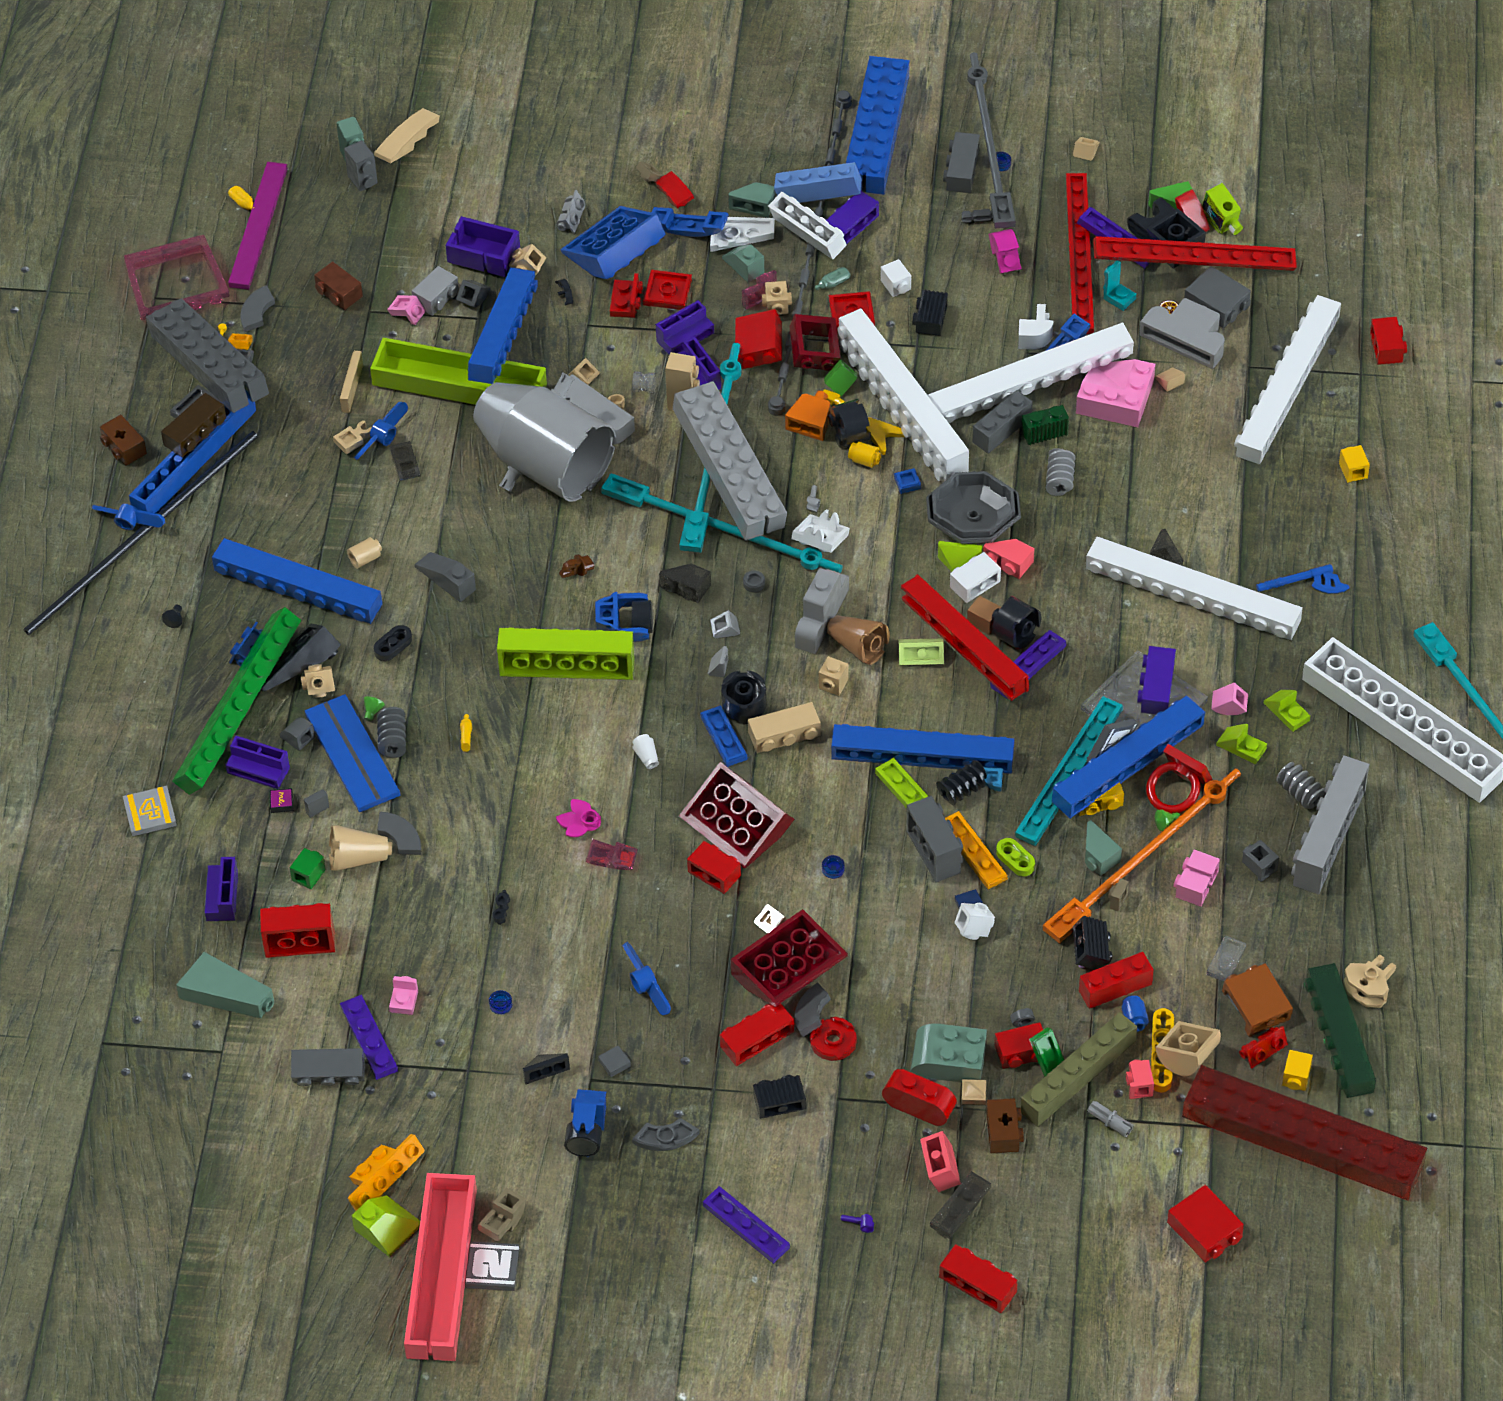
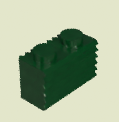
(1045, 424)

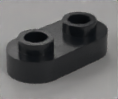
(389, 645)

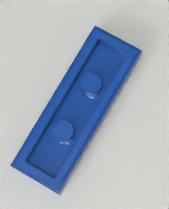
(723, 736)

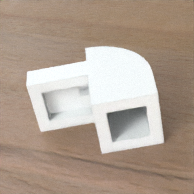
(1035, 333)

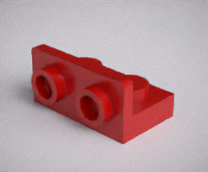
(625, 297)

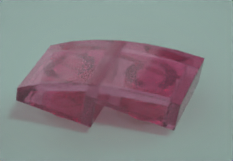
(753, 295)

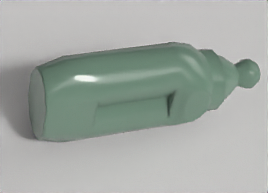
(833, 278)

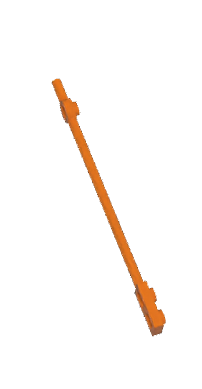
(1061, 924)

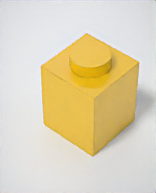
(1354, 463)
(1297, 1070)

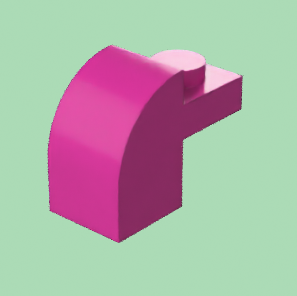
(1005, 247)

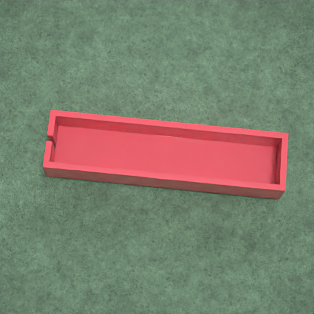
(440, 1267)

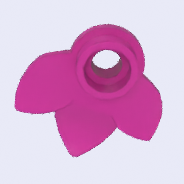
(577, 820)

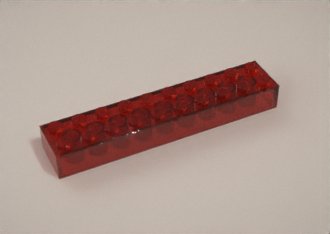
(1304, 1132)

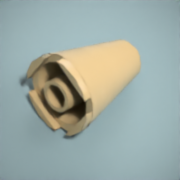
(356, 848)

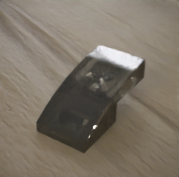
(404, 461)

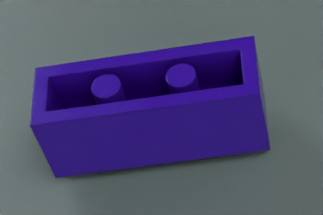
(855, 215)
(1156, 679)

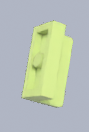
(921, 651)

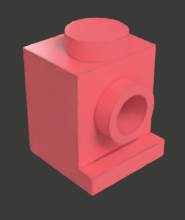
(1140, 1079)

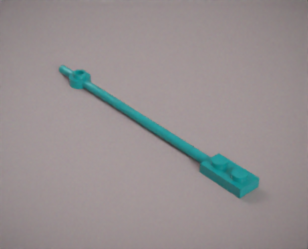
(637, 494)
(697, 521)
(1443, 653)

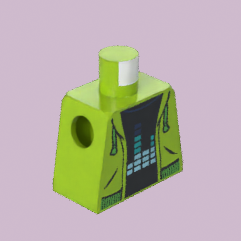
(1222, 210)

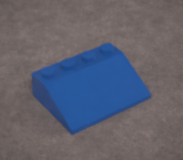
(615, 241)

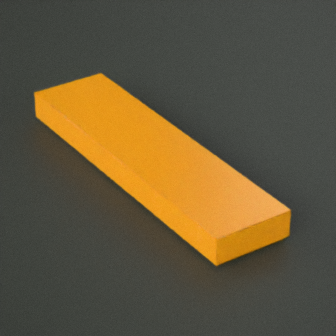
(976, 853)

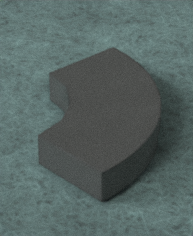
(254, 308)
(400, 832)
(809, 1009)
(665, 1137)

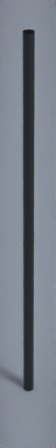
(140, 533)

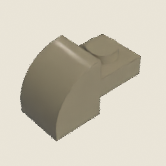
(504, 1215)

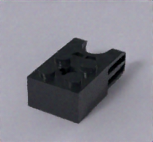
(1167, 225)

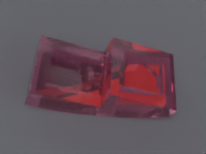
(609, 856)

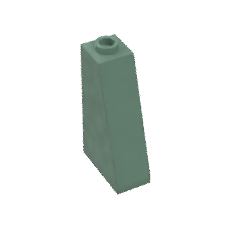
(224, 987)

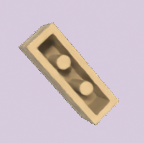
(680, 375)
(784, 727)

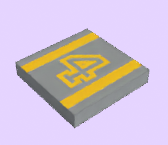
(149, 811)

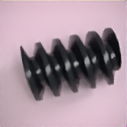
(962, 781)

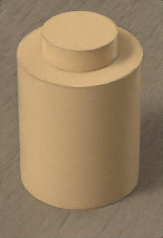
(364, 552)

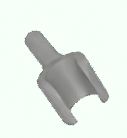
(813, 502)

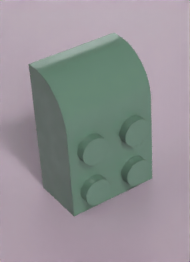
(949, 1052)

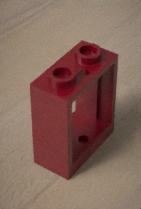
(814, 326)

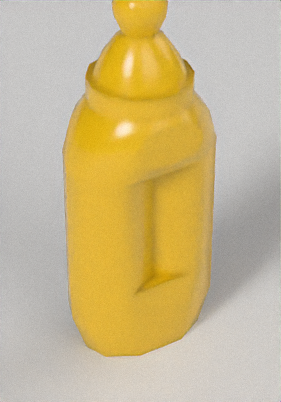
(241, 197)
(466, 729)

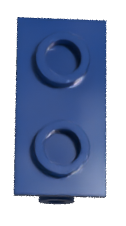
(241, 650)

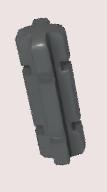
(976, 216)

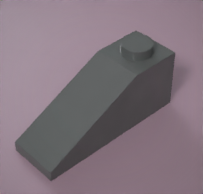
(448, 574)

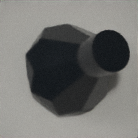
(173, 617)

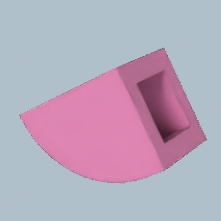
(1230, 700)

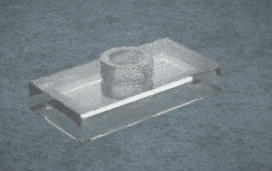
(1226, 958)

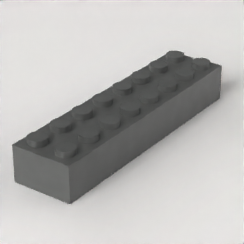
(207, 355)

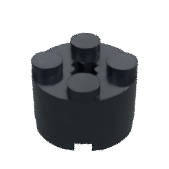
(850, 423)
(1016, 622)
(743, 696)

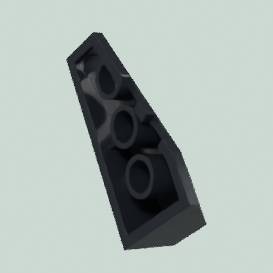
(310, 648)

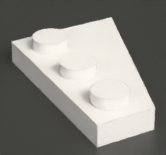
(743, 231)

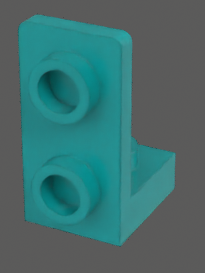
(1114, 291)

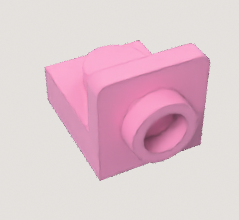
(407, 306)
(403, 995)

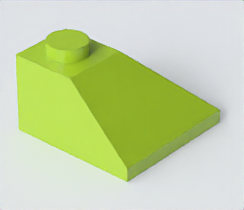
(384, 1223)

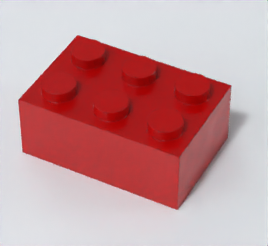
(297, 930)

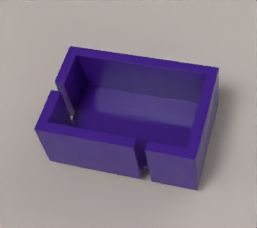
(482, 246)

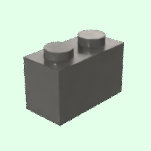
(360, 165)

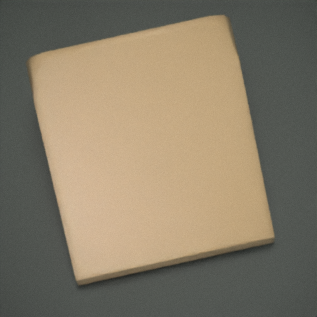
(1085, 148)
(585, 371)
(1171, 379)

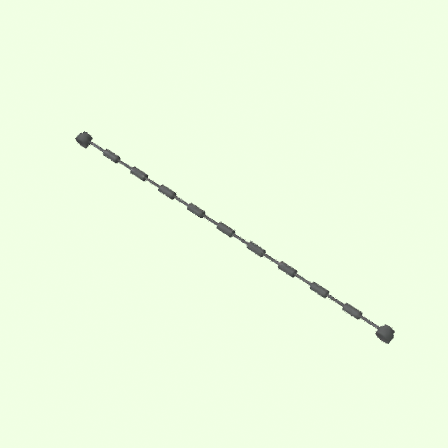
(776, 404)

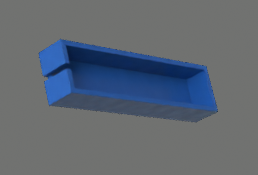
(878, 120)

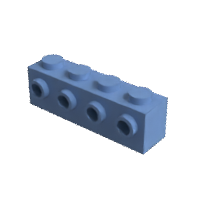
(819, 182)

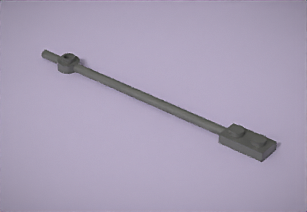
(1000, 202)

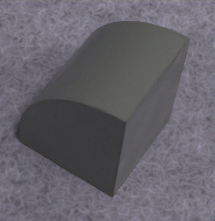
(472, 293)
(298, 733)

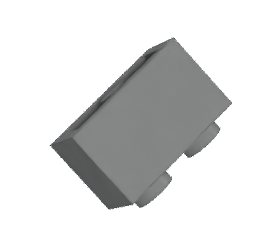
(436, 290)

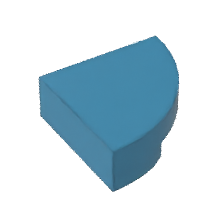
(994, 778)

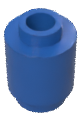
(1135, 1011)

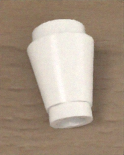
(646, 751)

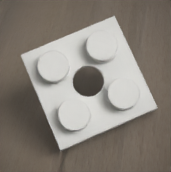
(814, 528)

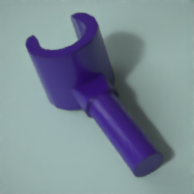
(865, 1221)

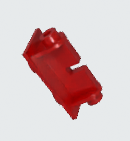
(1268, 1044)

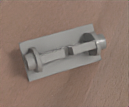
(572, 212)

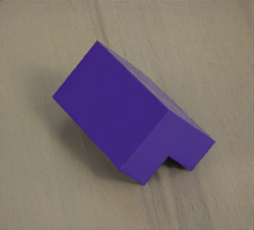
(682, 326)
(707, 368)
(257, 762)
(221, 890)

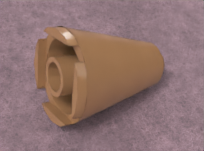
(860, 637)

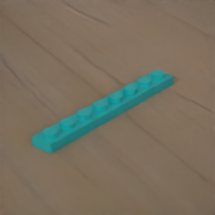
(1043, 809)

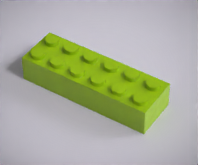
(566, 653)

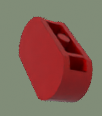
(919, 1097)

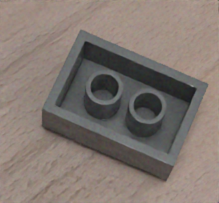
(934, 838)

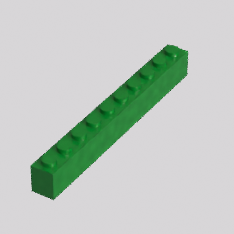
(236, 701)

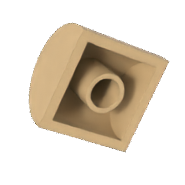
(1187, 1047)

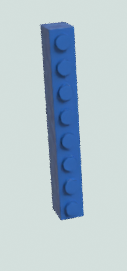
(502, 326)
(176, 471)
(297, 581)
(920, 747)
(1127, 756)

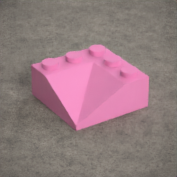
(1116, 391)

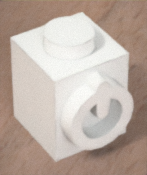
(974, 920)

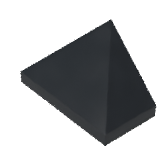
(545, 1066)

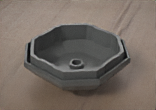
(973, 507)

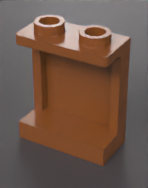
(1258, 999)

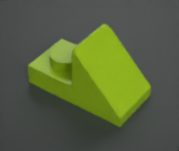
(1286, 708)
(1241, 744)

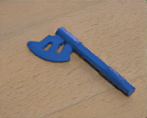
(1316, 573)

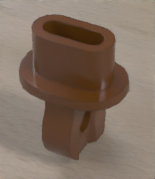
(578, 565)

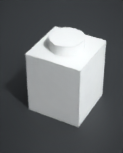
(896, 278)

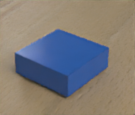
(907, 481)

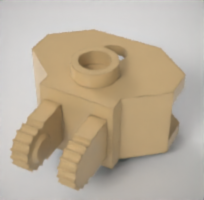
(1370, 981)

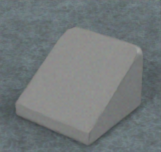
(725, 625)
(719, 663)

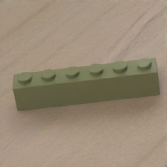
(1078, 1069)

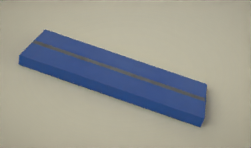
(352, 753)

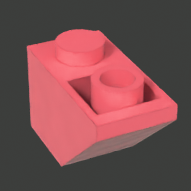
(1011, 556)

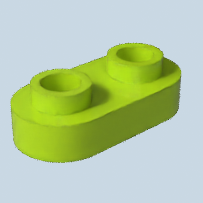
(1017, 857)

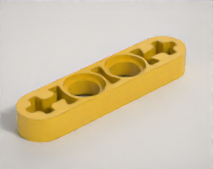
(1157, 1031)

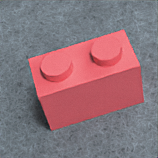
(940, 1161)

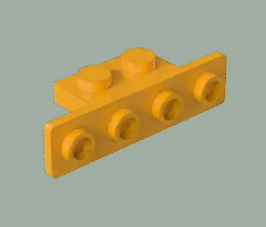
(383, 1169)

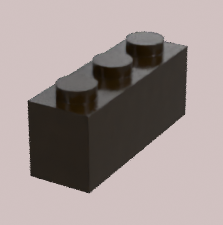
(193, 425)

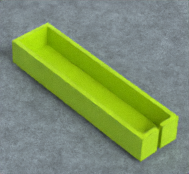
(441, 371)

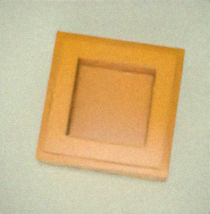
(240, 341)

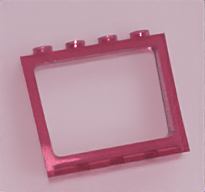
(171, 252)

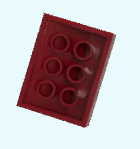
(735, 816)
(786, 959)

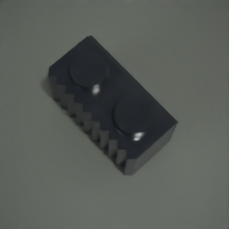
(931, 312)
(1091, 943)
(779, 1096)

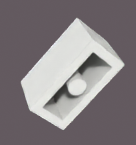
(975, 577)

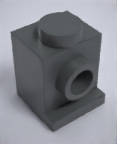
(1260, 860)

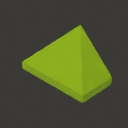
(957, 554)

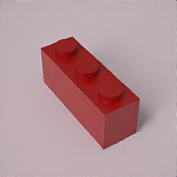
(1116, 980)
(756, 1033)
(978, 1278)

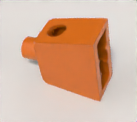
(809, 415)

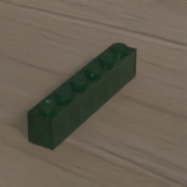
(1340, 1031)

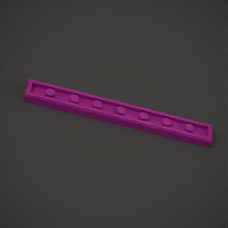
(257, 225)

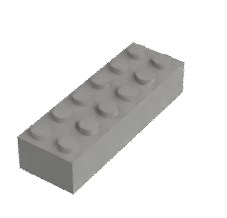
(1330, 824)

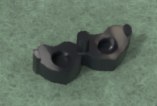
(564, 285)
(502, 903)

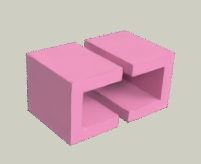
(1198, 873)

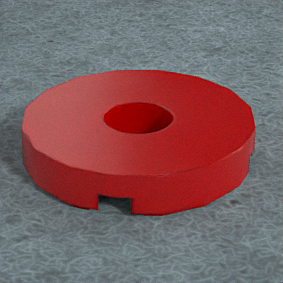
(833, 1050)

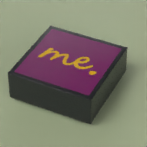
(281, 800)

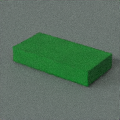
(1046, 1050)

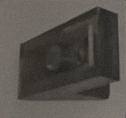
(1166, 549)

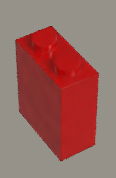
(759, 338)
(1205, 1223)

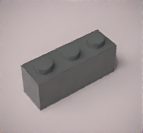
(962, 162)
(1001, 422)
(328, 1066)

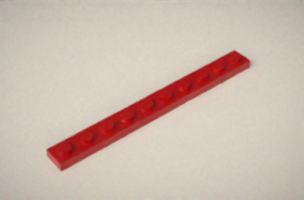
(1079, 249)
(1194, 253)

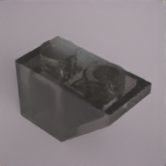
(687, 581)

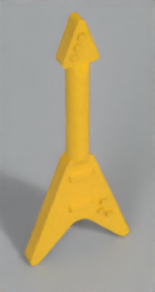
(878, 429)

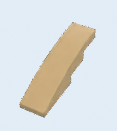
(403, 138)

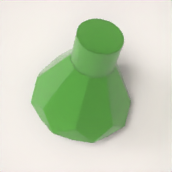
(372, 706)
(1164, 819)

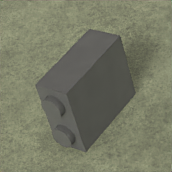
(1219, 294)

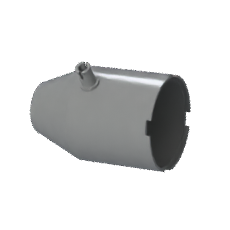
(545, 437)

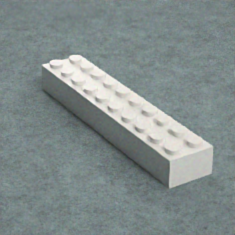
(902, 396)
(1405, 719)

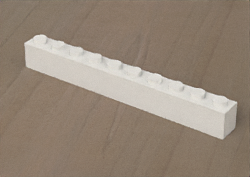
(1033, 372)
(1287, 380)
(1194, 588)

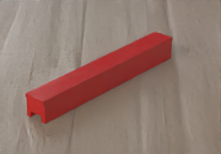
(965, 638)

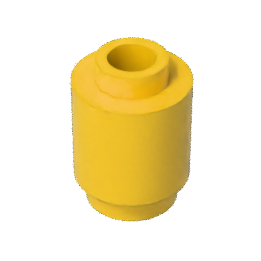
(864, 454)

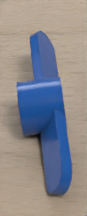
(383, 429)
(128, 516)
(644, 980)

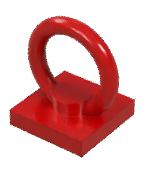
(1184, 767)

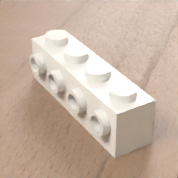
(807, 225)

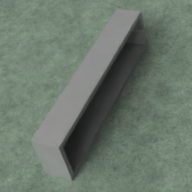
(729, 460)

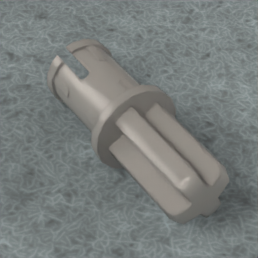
(1110, 1118)

